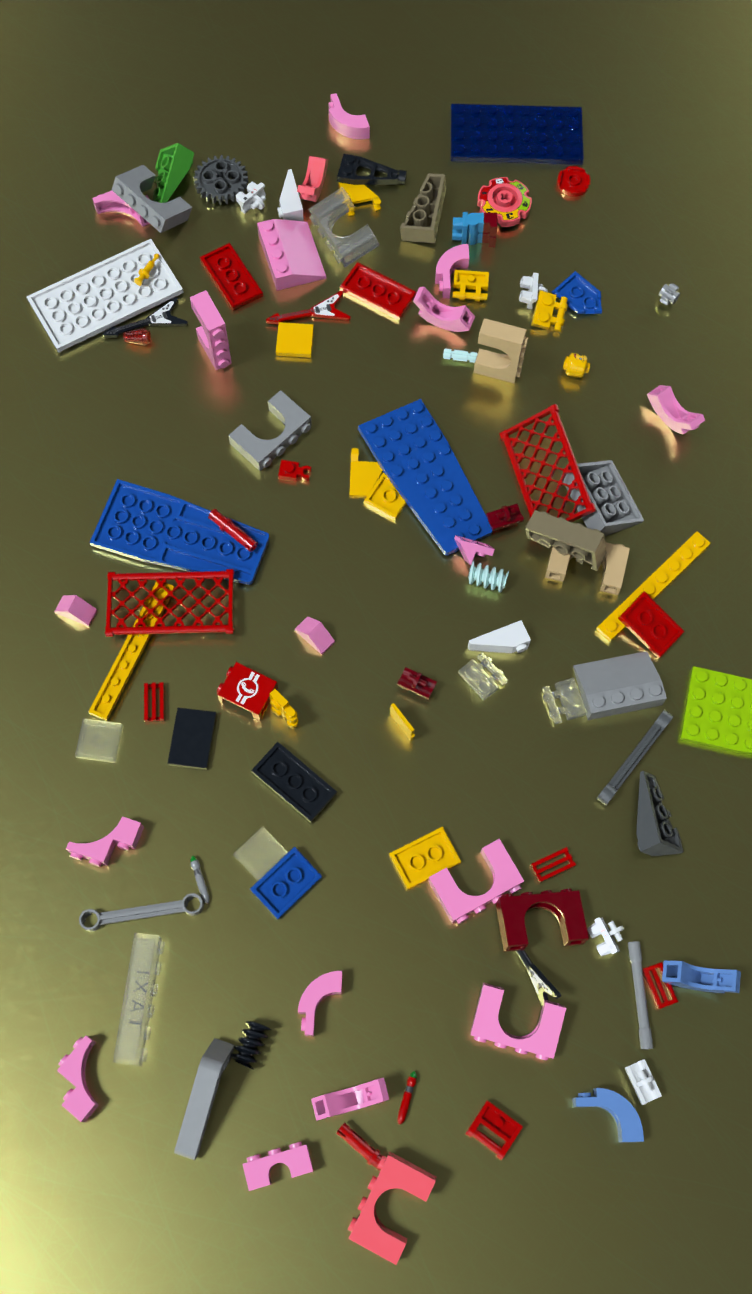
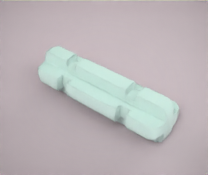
(460, 355)

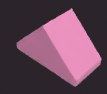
(76, 609)
(315, 634)

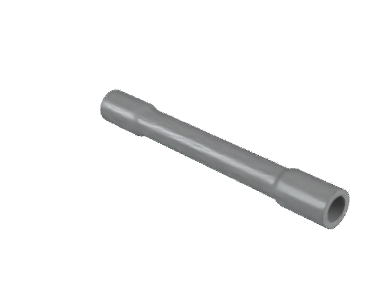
(645, 1033)

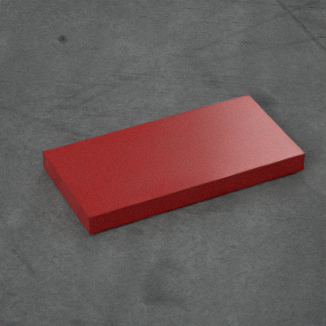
(231, 276)
(378, 291)

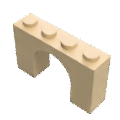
(505, 338)
(613, 565)

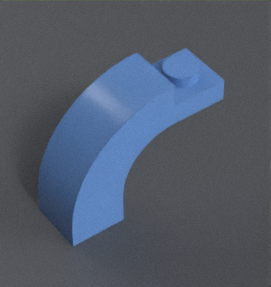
(700, 978)
(625, 1115)

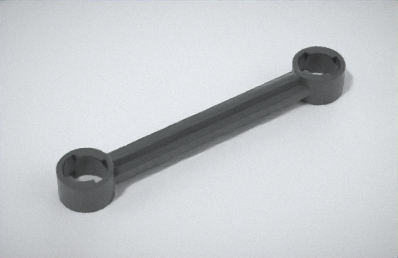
(635, 757)

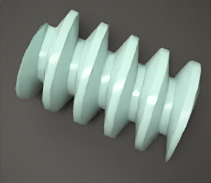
(487, 577)

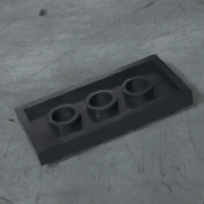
(294, 782)

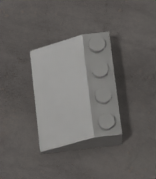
(610, 496)
(619, 685)

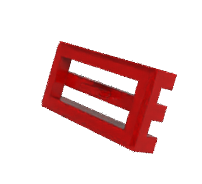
(153, 686)
(568, 857)
(659, 1005)

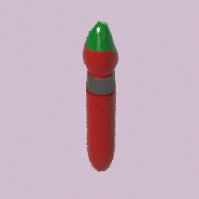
(411, 1082)

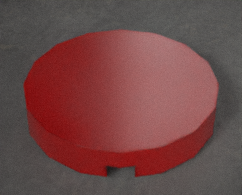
(573, 181)

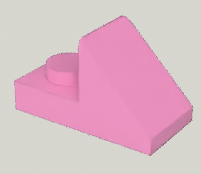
(471, 547)

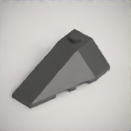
(654, 828)

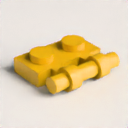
(470, 280)
(544, 309)
(281, 707)

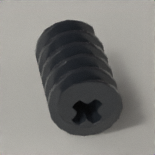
(250, 1044)

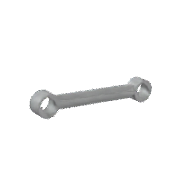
(140, 912)

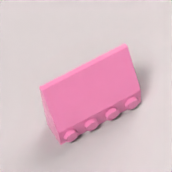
(290, 252)

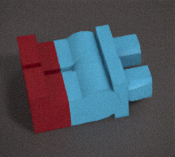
(475, 228)

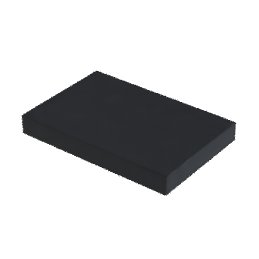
(192, 738)

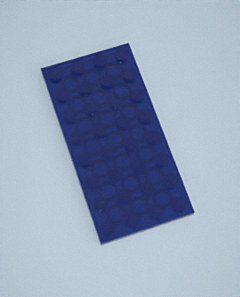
(516, 134)

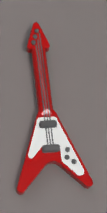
(324, 309)

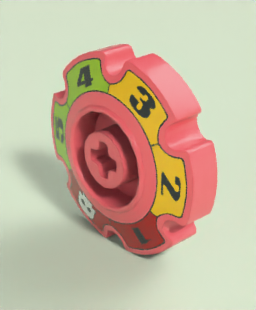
(506, 199)

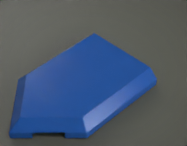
(581, 294)

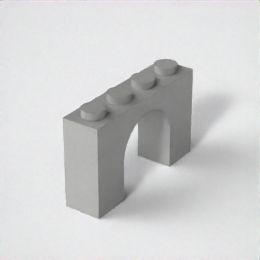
(161, 216)
(262, 452)

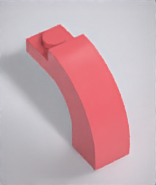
(314, 179)

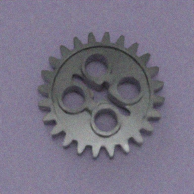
(220, 179)

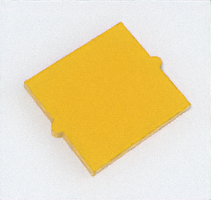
(402, 722)

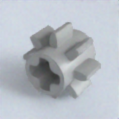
(669, 294)

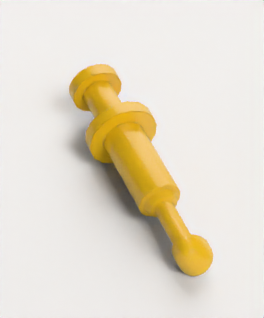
(144, 273)

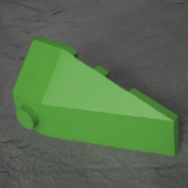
(172, 167)

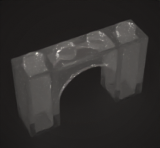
(346, 248)

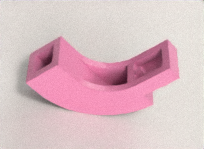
(442, 316)
(672, 412)
(350, 1099)

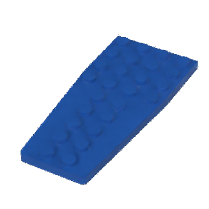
(426, 474)
(173, 534)

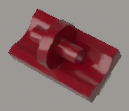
(504, 517)
(417, 683)

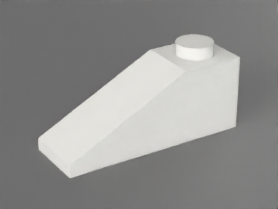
(290, 202)
(503, 640)

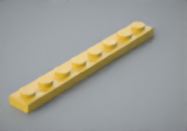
(657, 581)
(127, 660)

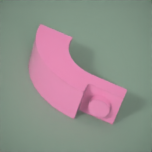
(346, 124)
(451, 260)
(320, 988)

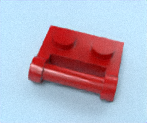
(499, 1124)

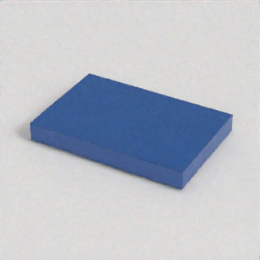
(285, 882)

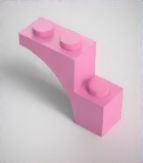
(112, 202)
(99, 852)
(72, 1067)

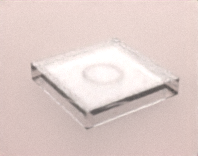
(98, 740)
(260, 853)

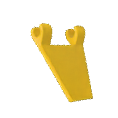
(360, 194)
(362, 475)

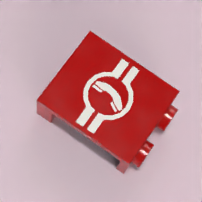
(247, 689)

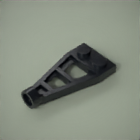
(349, 167)

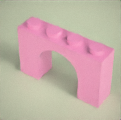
(213, 330)
(458, 904)
(541, 1040)

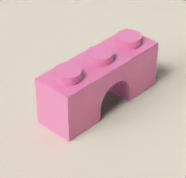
(258, 1169)

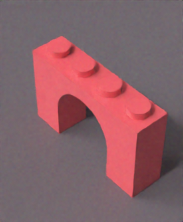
(368, 1229)

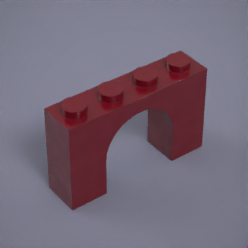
(563, 905)

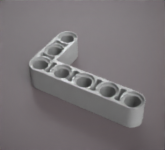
(202, 1098)

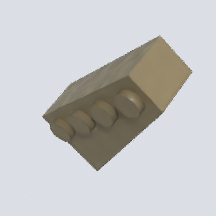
(425, 214)
(567, 538)

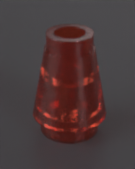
(138, 336)

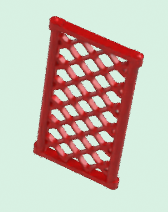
(504, 435)
(180, 578)

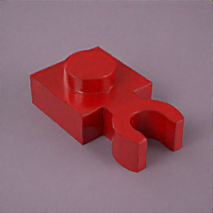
(291, 470)

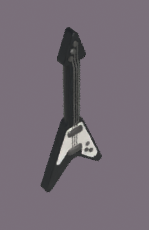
(160, 317)
(539, 981)

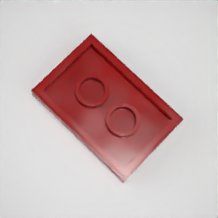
(651, 624)

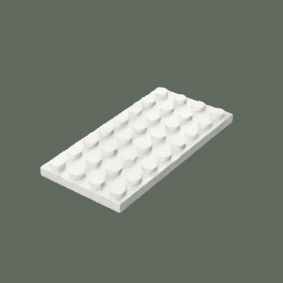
(103, 295)

